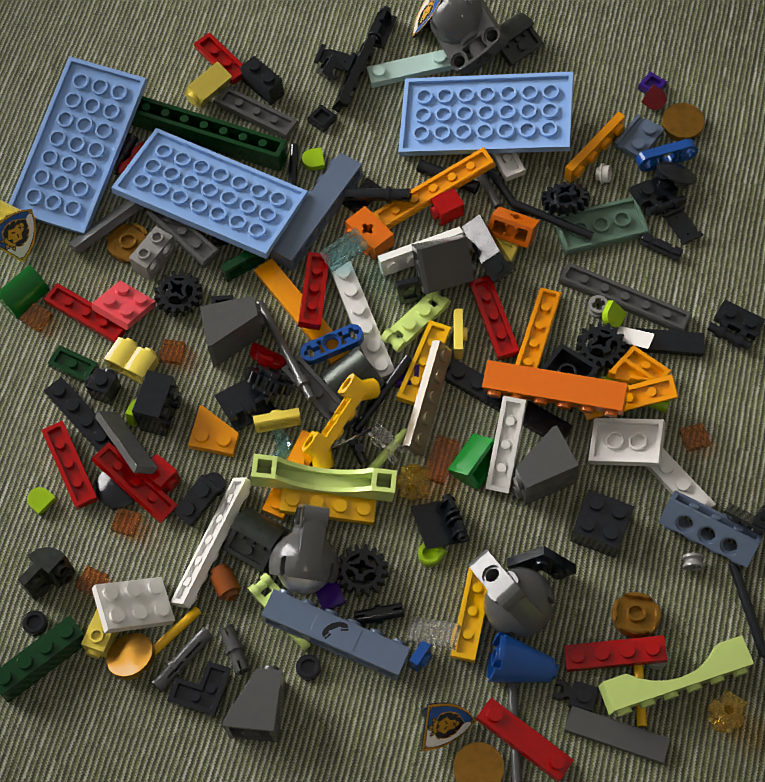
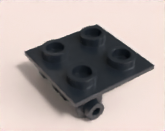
(242, 403)
(739, 515)
(440, 523)

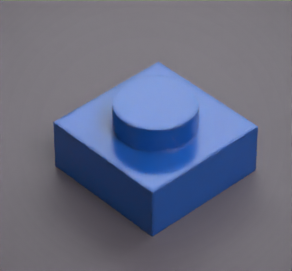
(421, 656)

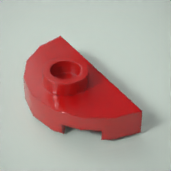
(266, 357)

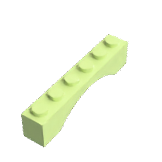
(359, 483)
(628, 691)

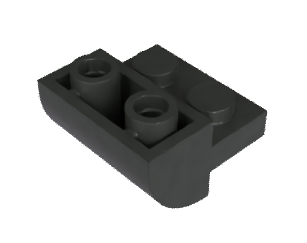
(521, 38)
(351, 363)
(254, 538)
(47, 567)

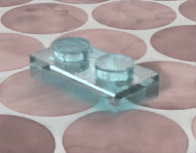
(344, 249)

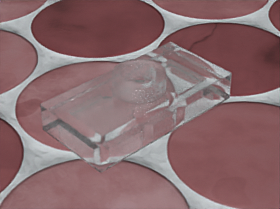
(434, 632)

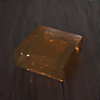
(36, 317)
(172, 352)
(694, 437)
(126, 522)
(89, 578)

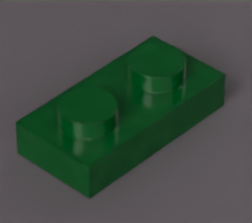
(240, 264)
(72, 364)

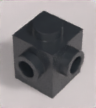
(103, 385)

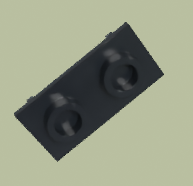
(382, 27)

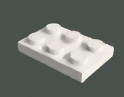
(627, 442)
(133, 604)

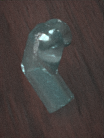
(282, 442)

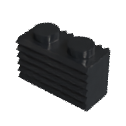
(262, 80)

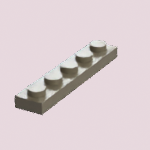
(427, 398)

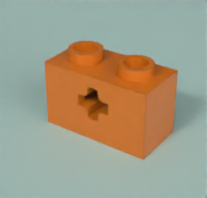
(513, 227)
(372, 230)

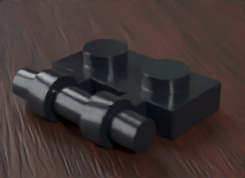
(654, 190)
(738, 320)

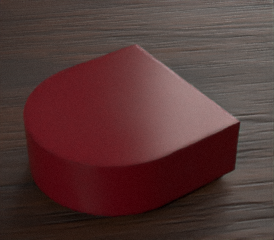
(655, 98)

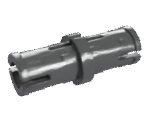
(234, 649)

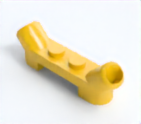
(319, 444)

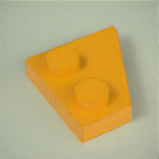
(637, 367)
(212, 434)

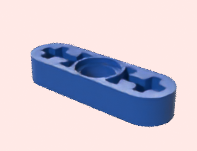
(679, 150)
(335, 335)

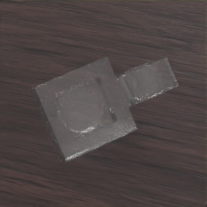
(384, 439)

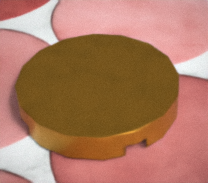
(683, 121)
(124, 240)
(636, 615)
(130, 656)
(478, 764)

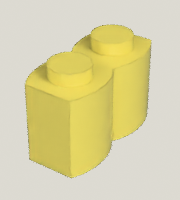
(131, 360)

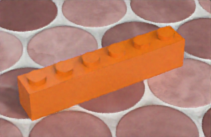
(555, 387)

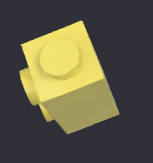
(208, 85)
(95, 641)

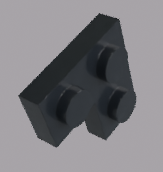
(543, 560)
(204, 696)

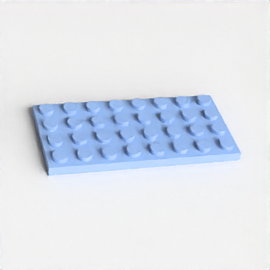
(487, 111)
(78, 144)
(210, 192)

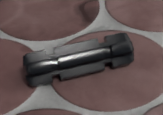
(661, 246)

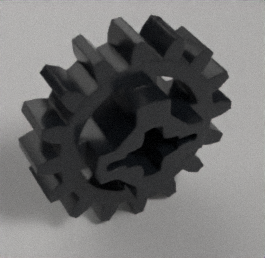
(565, 198)
(183, 286)
(602, 343)
(268, 381)
(372, 572)

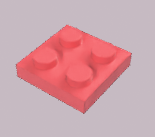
(123, 305)

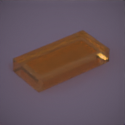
(441, 458)

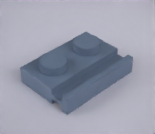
(639, 136)

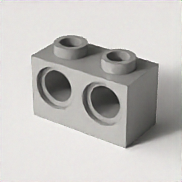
(153, 253)

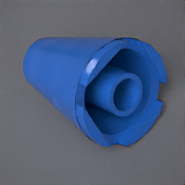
(519, 662)

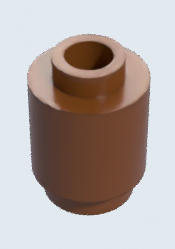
(225, 582)

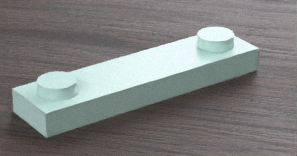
(409, 67)

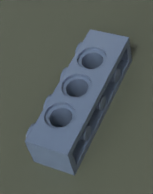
(704, 516)

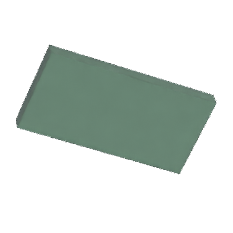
(610, 222)

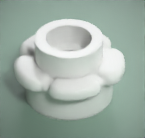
(603, 173)

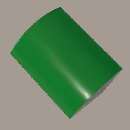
(23, 291)
(473, 461)

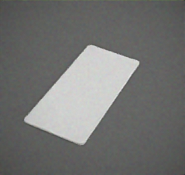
(636, 337)

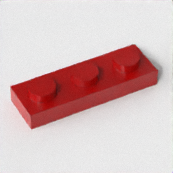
(214, 51)

